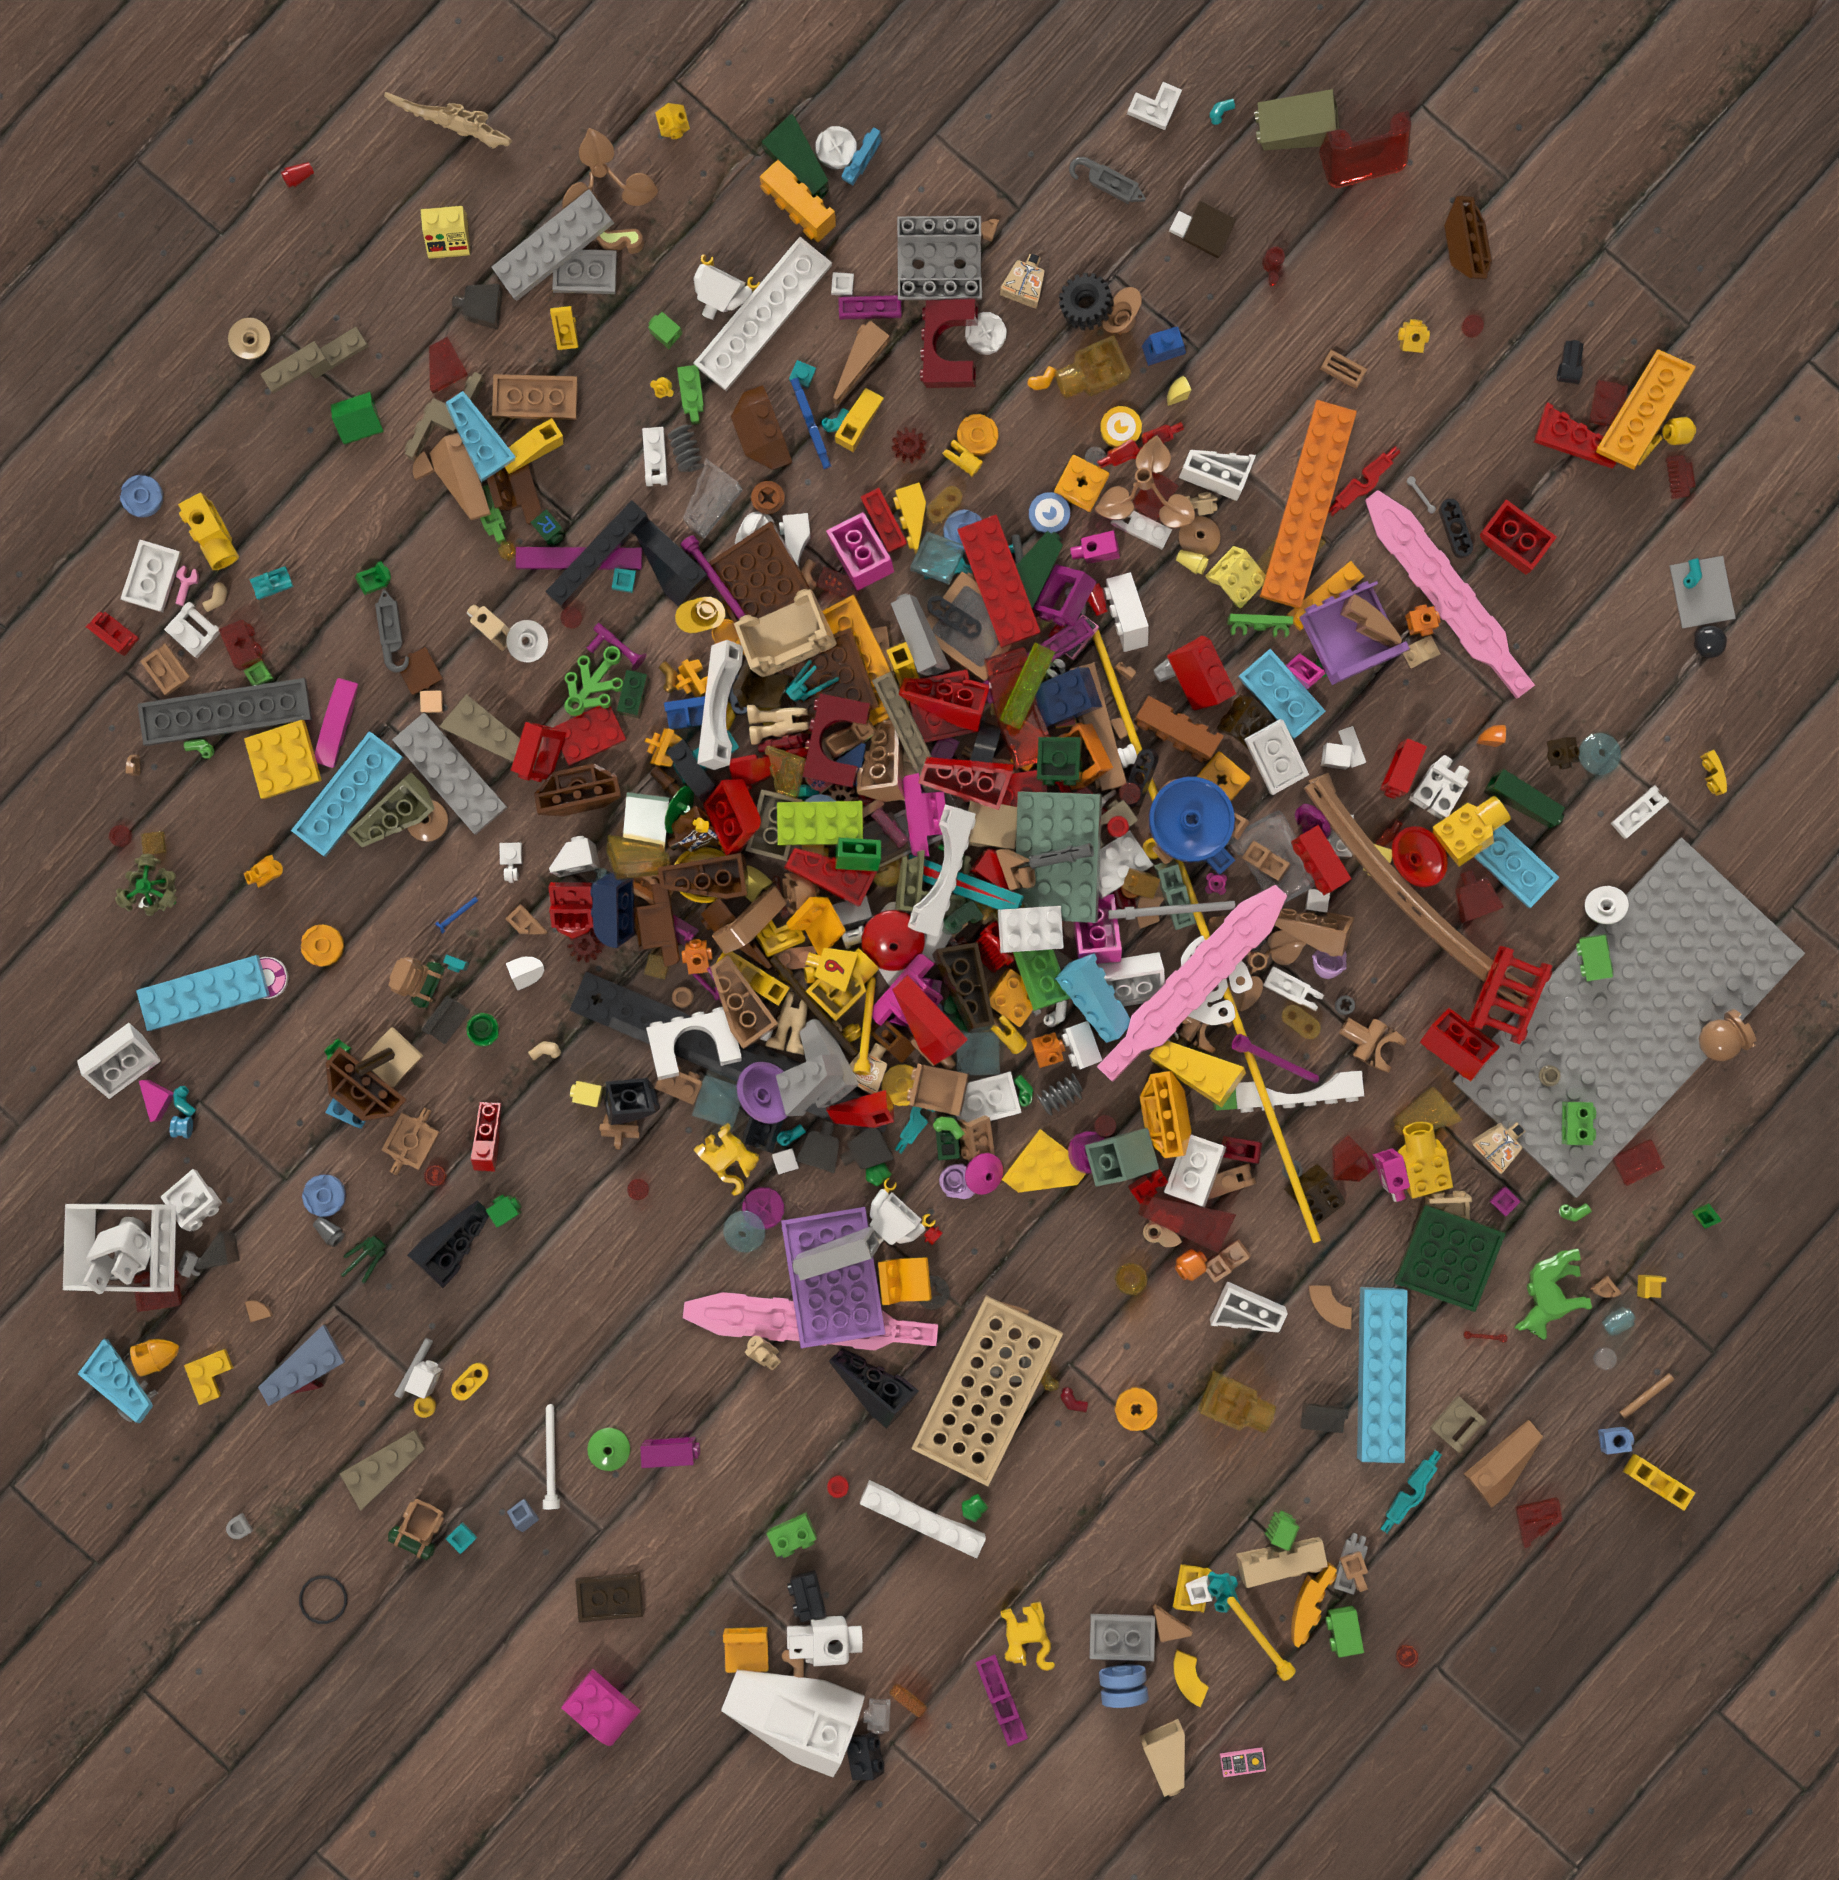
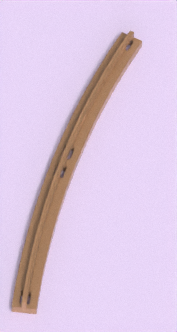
(1392, 882)

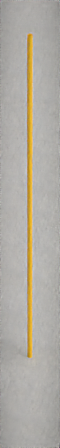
(1204, 932)

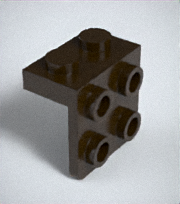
(759, 690)
(1245, 719)
(1320, 1193)

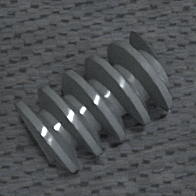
(684, 450)
(1061, 1094)

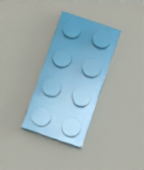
(1281, 693)
(1517, 867)

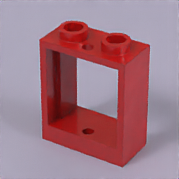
(528, 750)
(1403, 768)

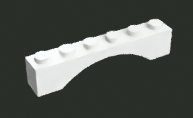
(796, 534)
(714, 740)
(929, 913)
(1341, 1085)
(933, 1525)

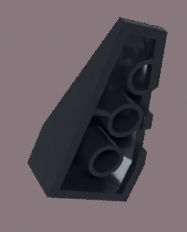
(672, 566)
(445, 1247)
(877, 1390)

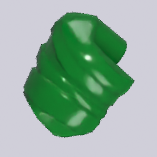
(331, 1049)
(877, 1174)
(973, 1508)

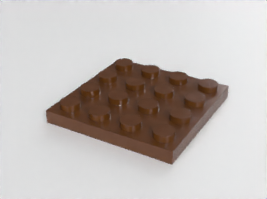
(759, 573)
(840, 661)

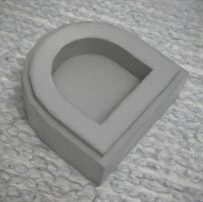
(238, 1527)

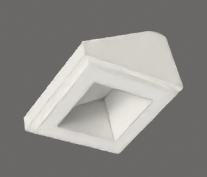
(785, 1161)
(1198, 1590)

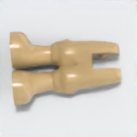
(782, 719)
(790, 1017)

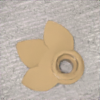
(1164, 1236)

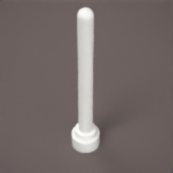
(551, 1499)

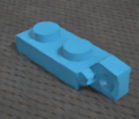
(863, 156)

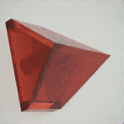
(1350, 1161)

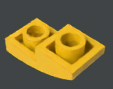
(1716, 781)

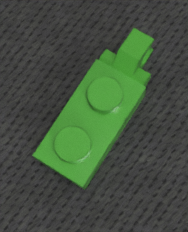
(691, 392)
(494, 522)

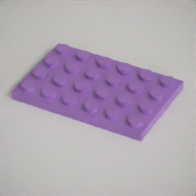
(839, 1302)

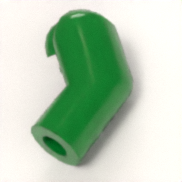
(1025, 1092)

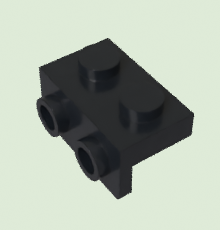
(761, 1134)
(865, 1757)

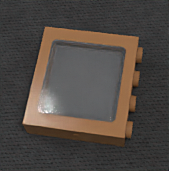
(967, 652)

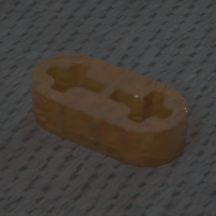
(908, 1700)

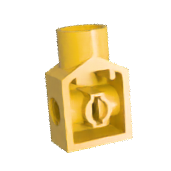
(209, 531)
(1471, 829)
(837, 1002)
(1424, 1160)

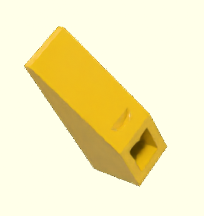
(858, 420)
(535, 444)
(912, 506)

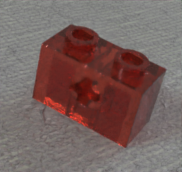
(233, 637)

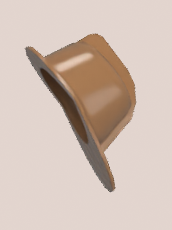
(1124, 312)

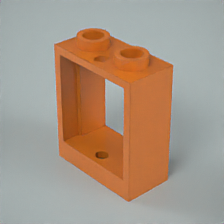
(1097, 751)

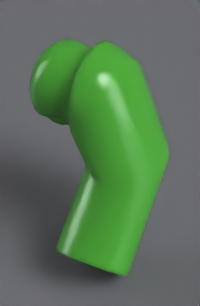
(201, 745)
(949, 1124)
(1574, 1214)

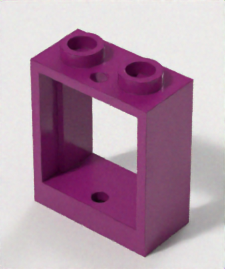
(1075, 601)
(669, 1452)

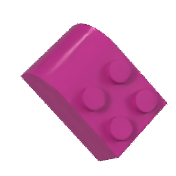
(860, 551)
(1100, 937)
(600, 1708)

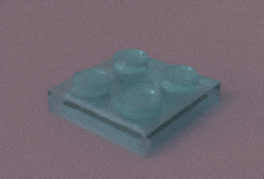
(937, 557)
(979, 1054)
(717, 1101)

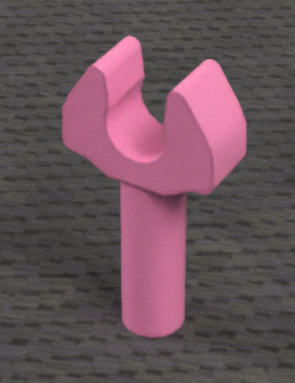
(185, 583)

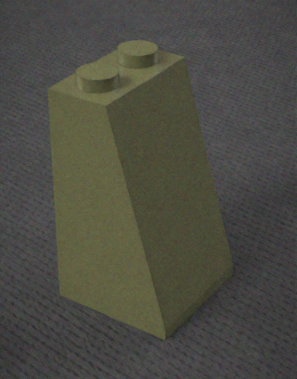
(1296, 120)

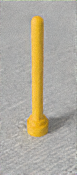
(862, 1066)
(1284, 1669)

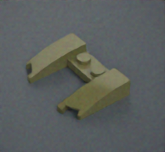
(910, 884)

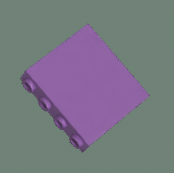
(1336, 642)

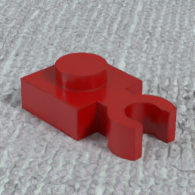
(1146, 1186)

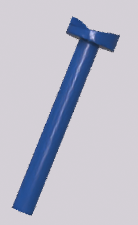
(456, 914)

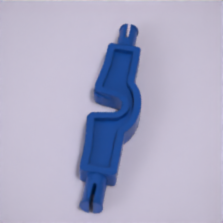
(812, 428)

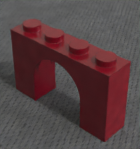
(938, 317)
(829, 711)

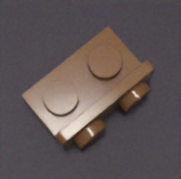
(682, 1087)
(976, 1138)

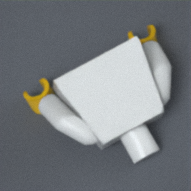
(719, 289)
(894, 1220)

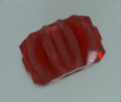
(915, 441)
(590, 949)

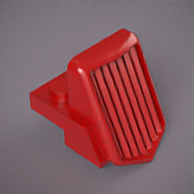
(571, 907)
(990, 948)

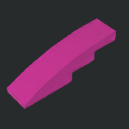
(335, 722)

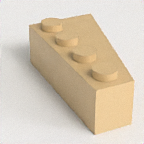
(1276, 1563)

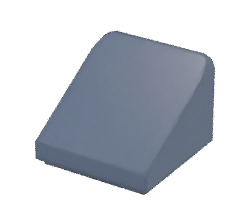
(522, 1515)

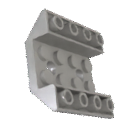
(939, 244)

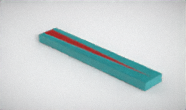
(974, 888)

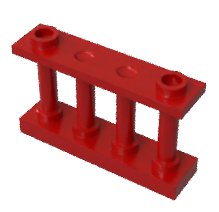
(1496, 978)

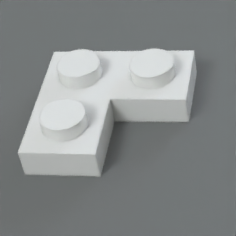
(1156, 111)

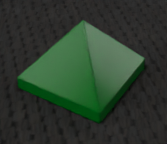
(1706, 1216)

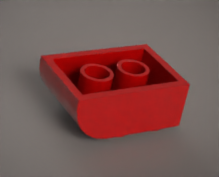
(1517, 537)
(732, 815)

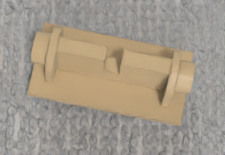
(1204, 503)

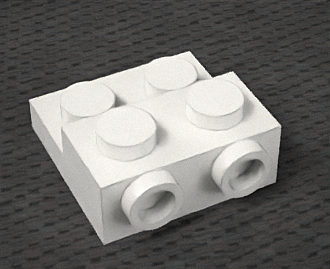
(192, 1200)

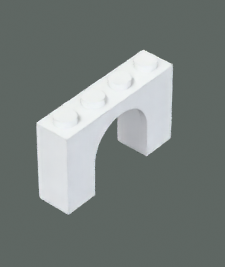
(664, 1036)

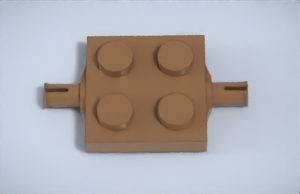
(410, 1141)

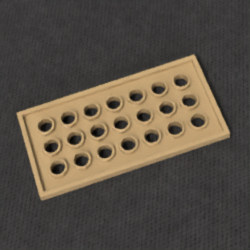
(1021, 1395)

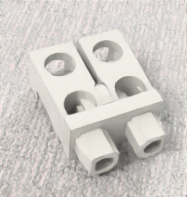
(1444, 781)

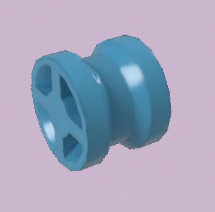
(181, 1127)

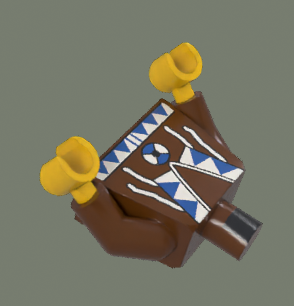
(693, 831)

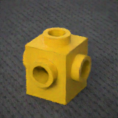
(672, 120)
(1414, 343)

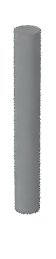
(418, 1359)

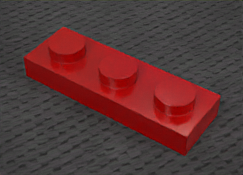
(883, 520)

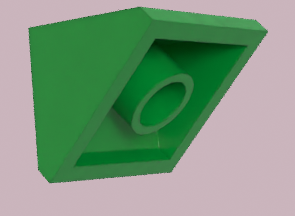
(356, 418)

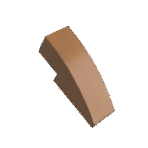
(1370, 621)

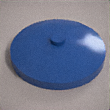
(1191, 819)

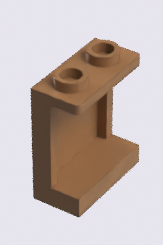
(938, 1089)

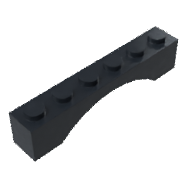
(616, 533)

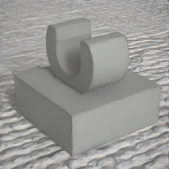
(187, 1264)

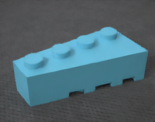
(1094, 997)

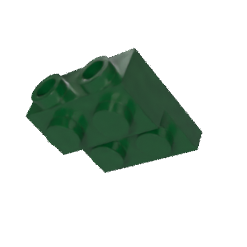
(1059, 760)

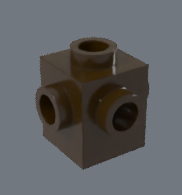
(1563, 752)

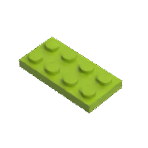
(818, 822)

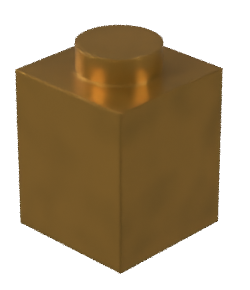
(1141, 883)

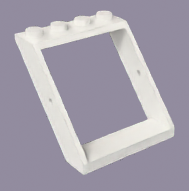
(80, 1237)

